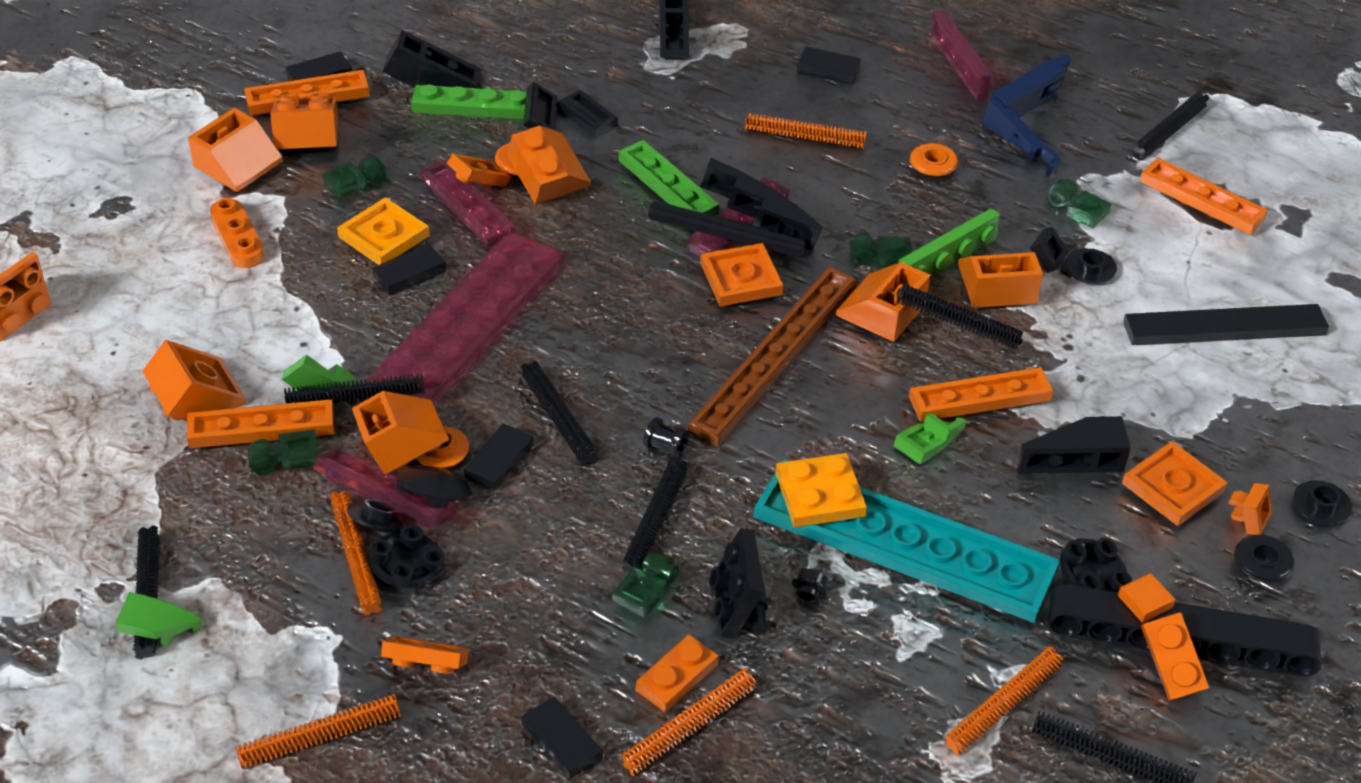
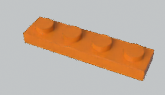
(343, 85)
(1204, 196)
(981, 393)
(258, 422)

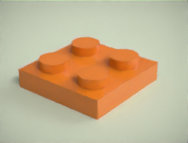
(741, 274)
(1174, 483)

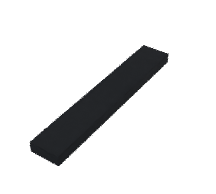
(1225, 324)

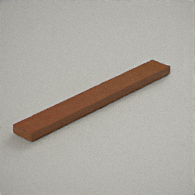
(771, 357)

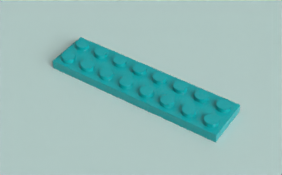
(930, 550)

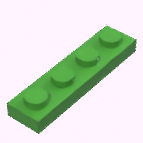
(469, 102)
(666, 179)
(955, 244)

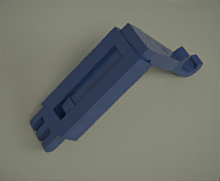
(1022, 97)

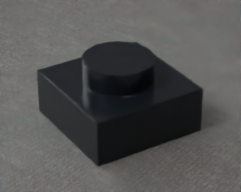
(1049, 249)

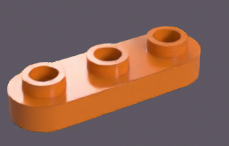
(237, 233)

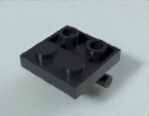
(739, 587)

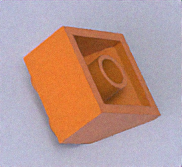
(546, 164)
(190, 381)

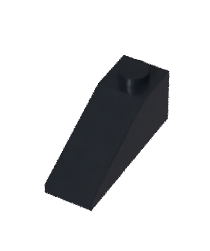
(425, 64)
(1079, 447)

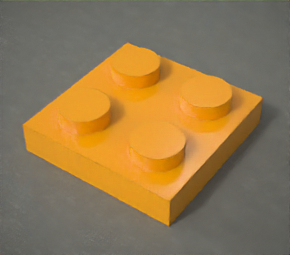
(383, 231)
(820, 490)

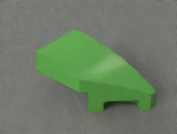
(309, 372)
(929, 438)
(155, 618)

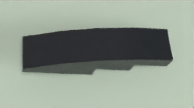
(674, 28)
(761, 202)

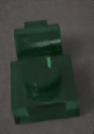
(348, 179)
(1084, 207)
(886, 249)
(294, 450)
(645, 587)

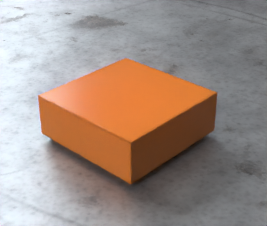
(1146, 597)

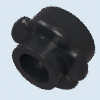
(810, 585)

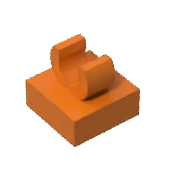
(1252, 508)

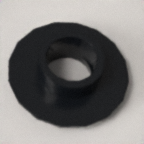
(1101, 272)
(1318, 512)
(375, 516)
(1270, 548)

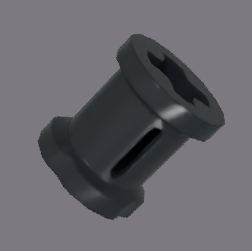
(666, 438)

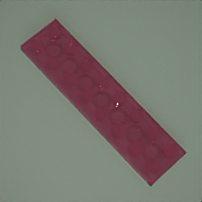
(472, 315)

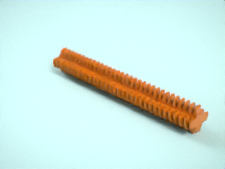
(807, 132)
(356, 554)
(1003, 700)
(687, 720)
(317, 731)

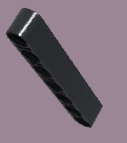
(1215, 633)

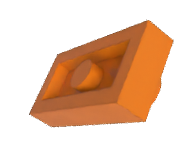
(478, 170)
(409, 651)
(1174, 656)
(676, 673)

